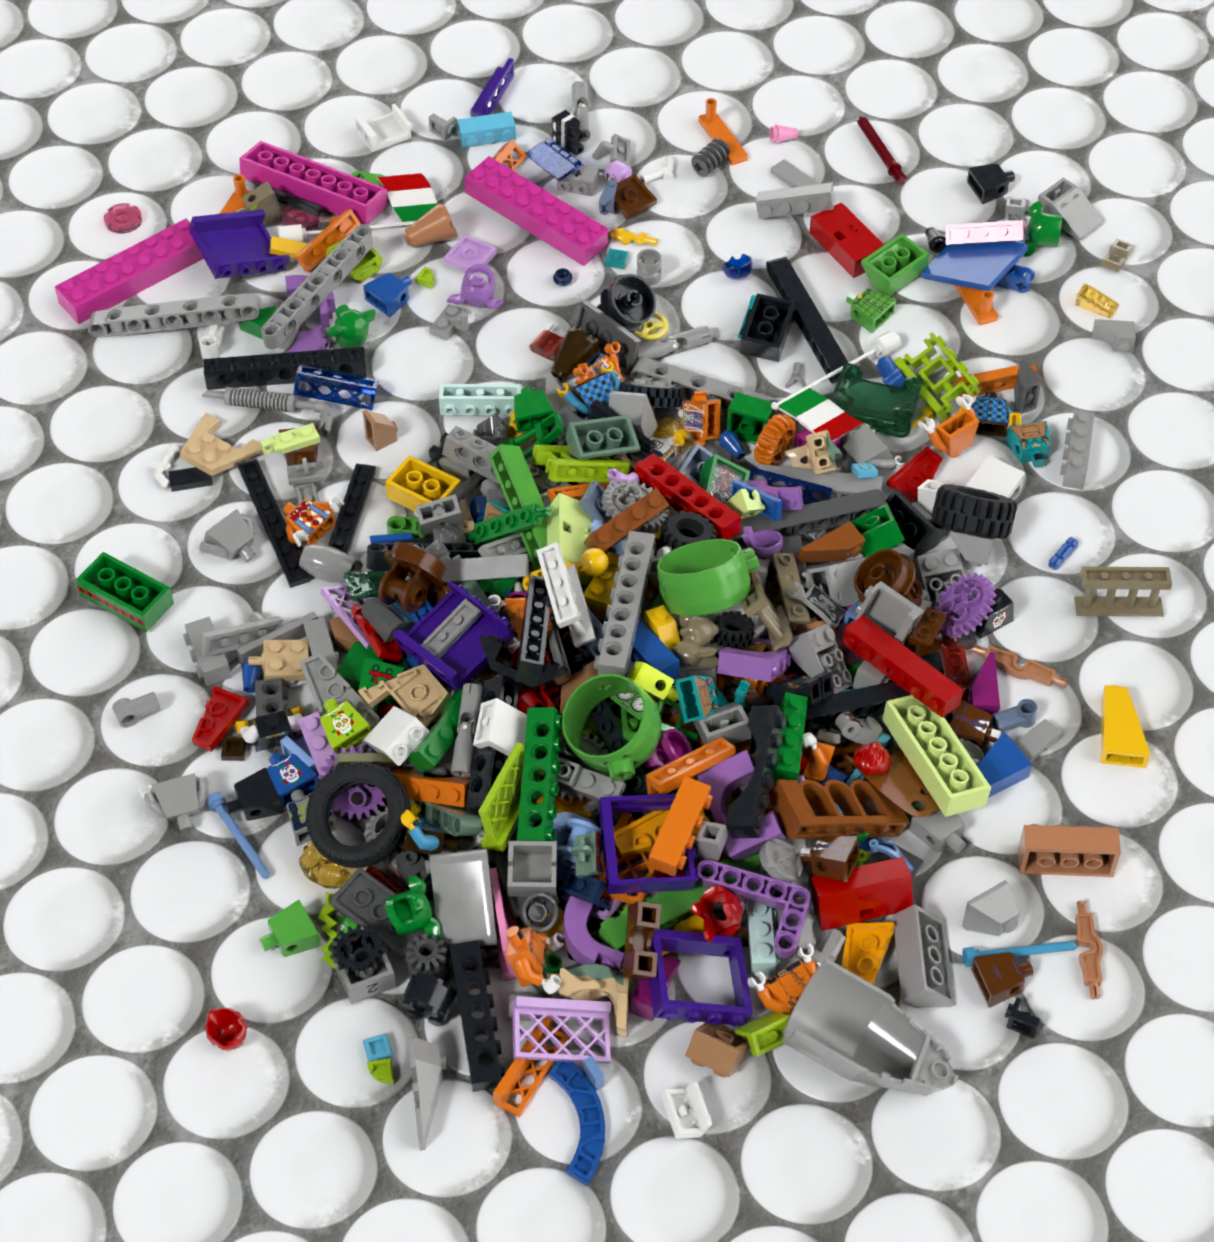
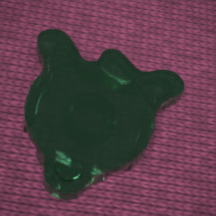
(363, 584)

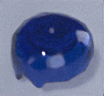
(738, 268)

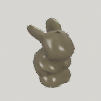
(696, 633)

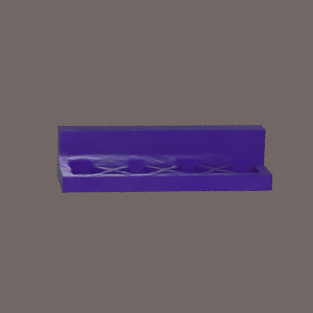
(494, 90)

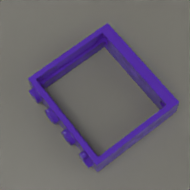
(639, 803)
(693, 1011)

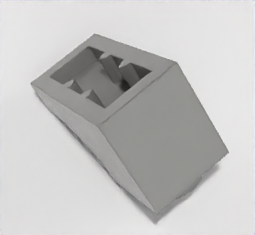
(1116, 333)

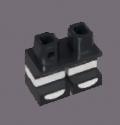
(567, 132)

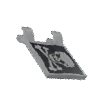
(818, 601)

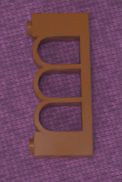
(799, 821)

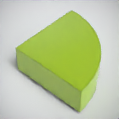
(425, 278)
(381, 1070)

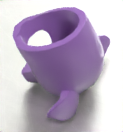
(477, 291)

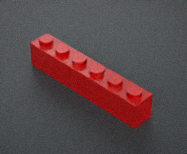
(902, 666)

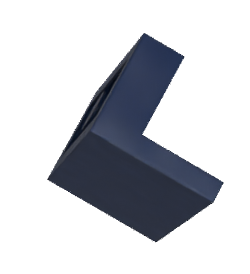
(585, 888)

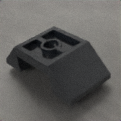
(496, 652)

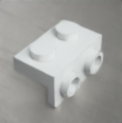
(687, 1111)

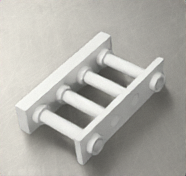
(566, 595)

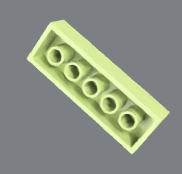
(936, 756)

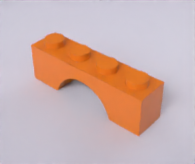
(444, 791)

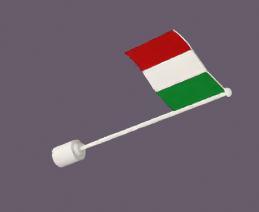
(408, 195)
(819, 412)

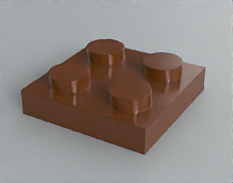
(633, 197)

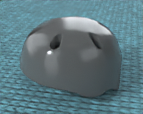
(536, 912)

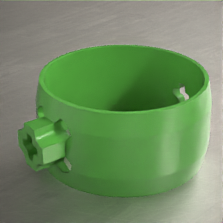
(705, 576)
(640, 746)

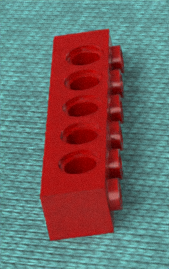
(687, 496)

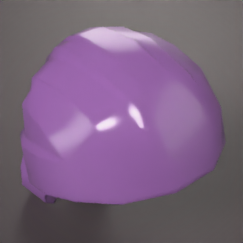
(763, 542)

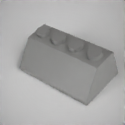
(923, 959)

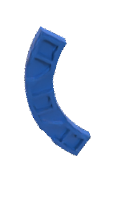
(590, 1118)

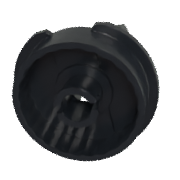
(628, 301)

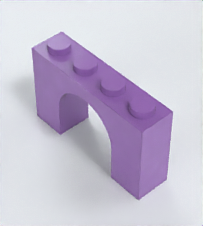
(754, 665)
(723, 781)

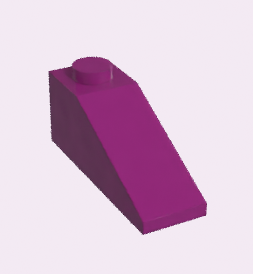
(985, 690)
(641, 998)

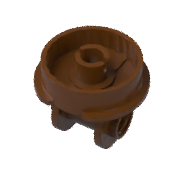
(416, 564)
(893, 570)

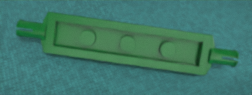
(508, 523)

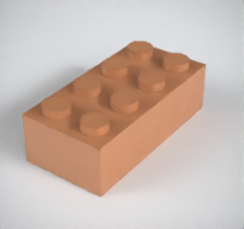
(1069, 850)

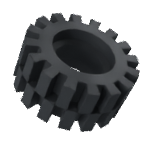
(735, 639)

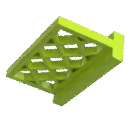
(502, 804)

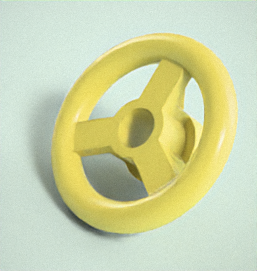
(650, 329)

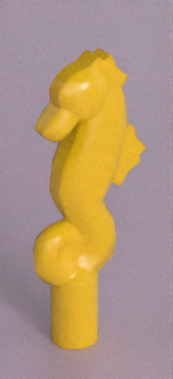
(626, 237)

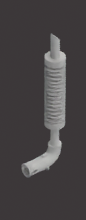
(276, 402)

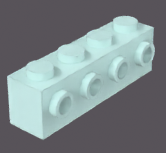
(477, 399)
(761, 936)

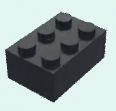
(767, 327)

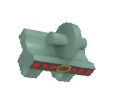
(587, 854)

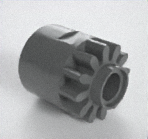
(428, 957)

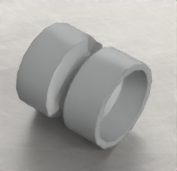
(649, 266)

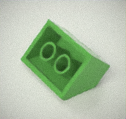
(895, 264)

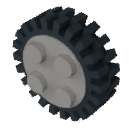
(659, 393)

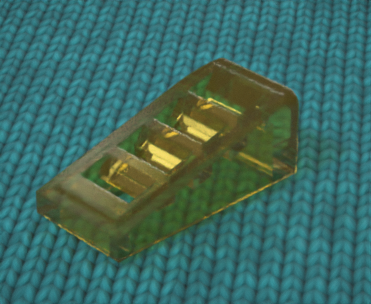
(1090, 298)

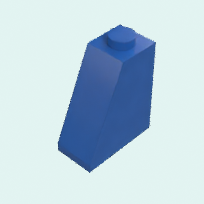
(1004, 765)

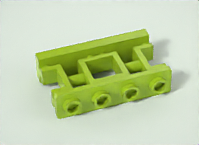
(950, 365)
(568, 468)

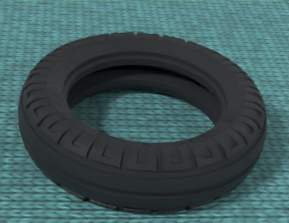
(323, 797)

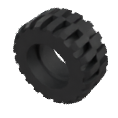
(974, 511)

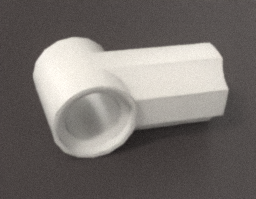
(211, 341)

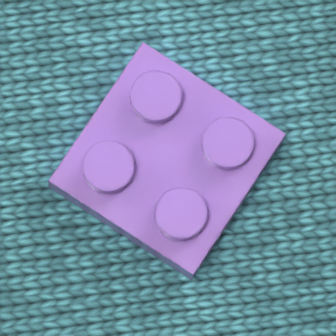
(469, 252)

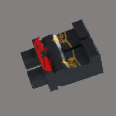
(814, 688)

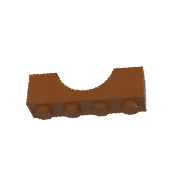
(630, 519)

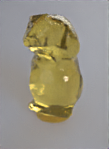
(321, 870)

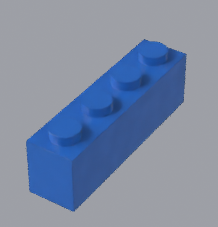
(652, 651)

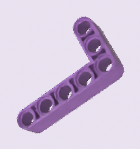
(762, 896)

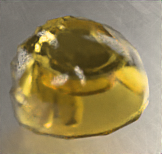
(667, 428)

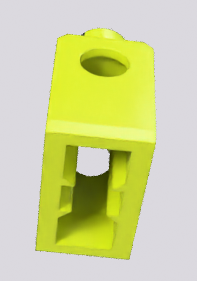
(648, 676)

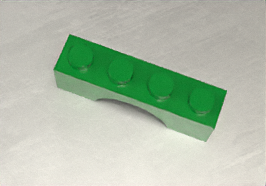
(440, 737)
(789, 754)

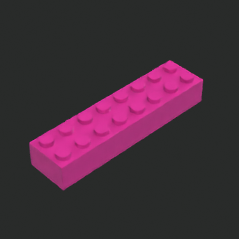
(313, 182)
(536, 210)
(129, 272)

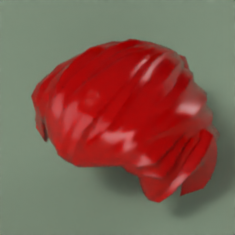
(872, 759)
(226, 1028)

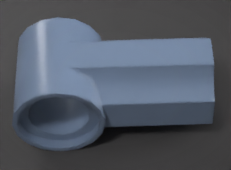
(1016, 716)

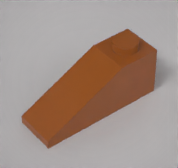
(833, 546)

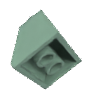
(601, 437)

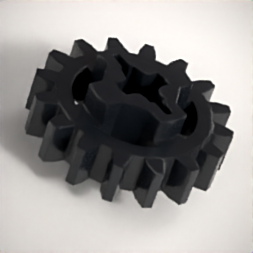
(358, 951)

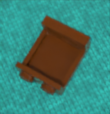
(923, 637)

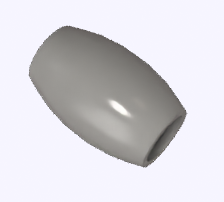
(326, 562)

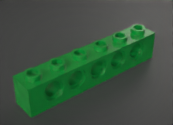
(537, 722)

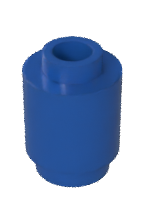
(477, 508)

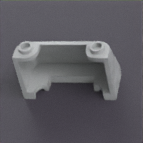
(463, 897)

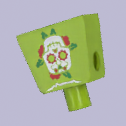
(343, 725)

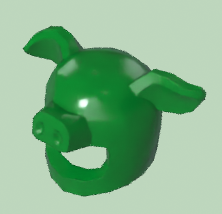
(1042, 228)
(351, 326)
(411, 910)

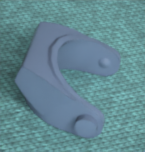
(606, 200)

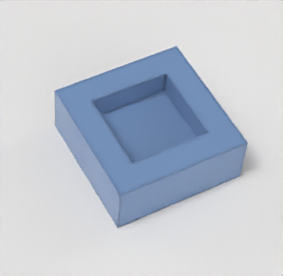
(593, 1073)

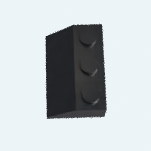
(914, 522)

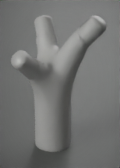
(796, 375)

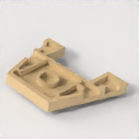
(212, 453)
(414, 691)

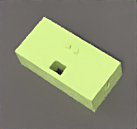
(569, 528)

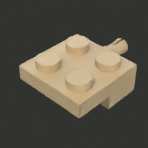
(282, 659)

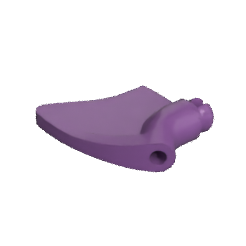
(311, 340)

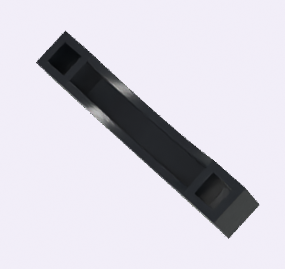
(747, 812)

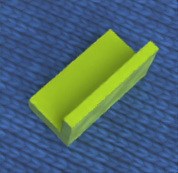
(764, 1032)

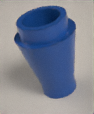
(732, 444)
(250, 675)

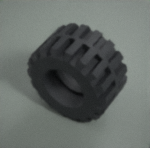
(685, 529)

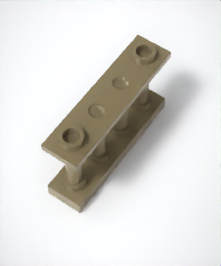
(1122, 578)
(777, 590)
(774, 618)

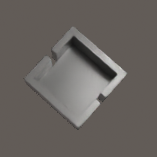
(532, 868)

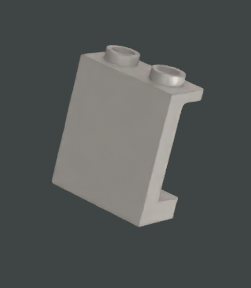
(890, 611)

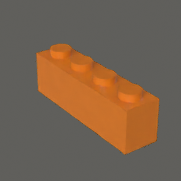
(679, 826)

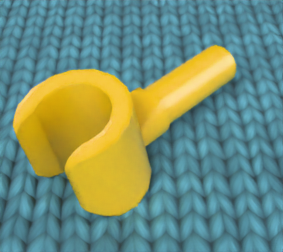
(926, 412)

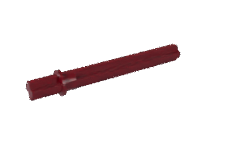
(893, 167)

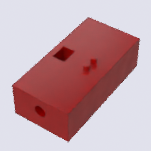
(844, 237)
(869, 894)

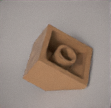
(717, 1049)

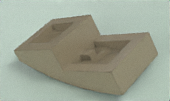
(1117, 255)

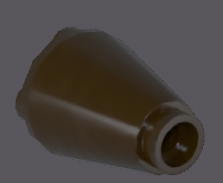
(574, 350)

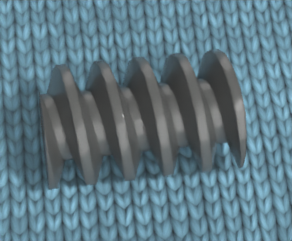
(710, 157)

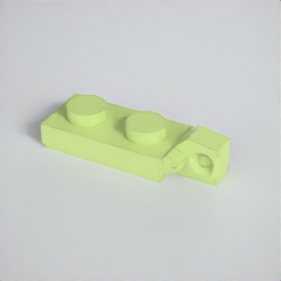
(291, 440)

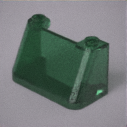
(880, 405)

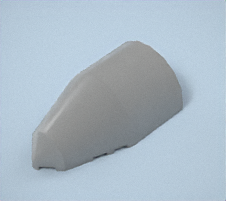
(865, 1035)

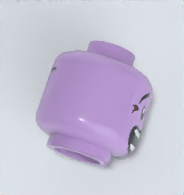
(617, 171)

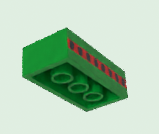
(124, 591)

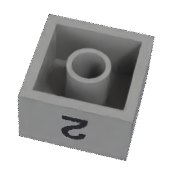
(368, 985)

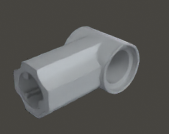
(130, 711)
(829, 947)

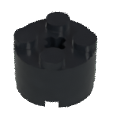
(428, 998)

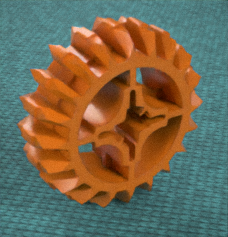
(774, 440)

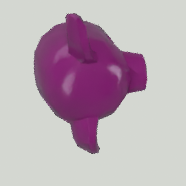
(670, 747)

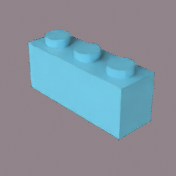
(486, 129)

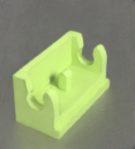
(744, 505)

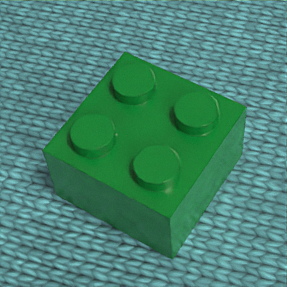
(748, 416)
(879, 530)

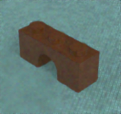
(642, 922)

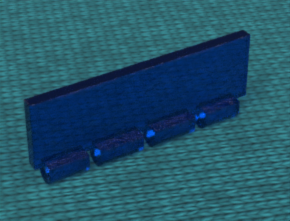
(553, 159)

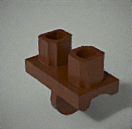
(839, 758)

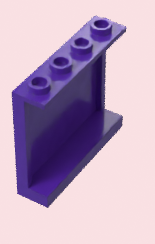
(236, 244)
(466, 654)

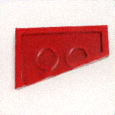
(916, 472)
(388, 651)
(219, 717)

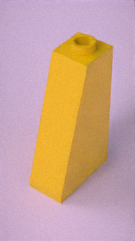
(1120, 730)

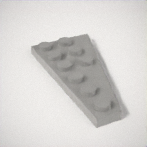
(328, 684)

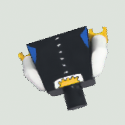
(271, 728)

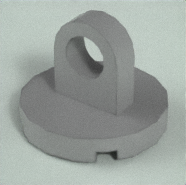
(780, 861)

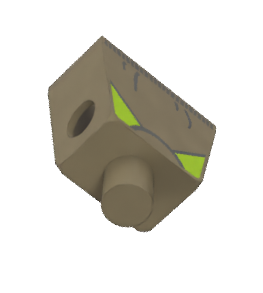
(265, 199)

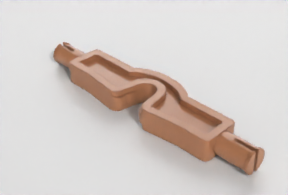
(1031, 669)
(1089, 960)

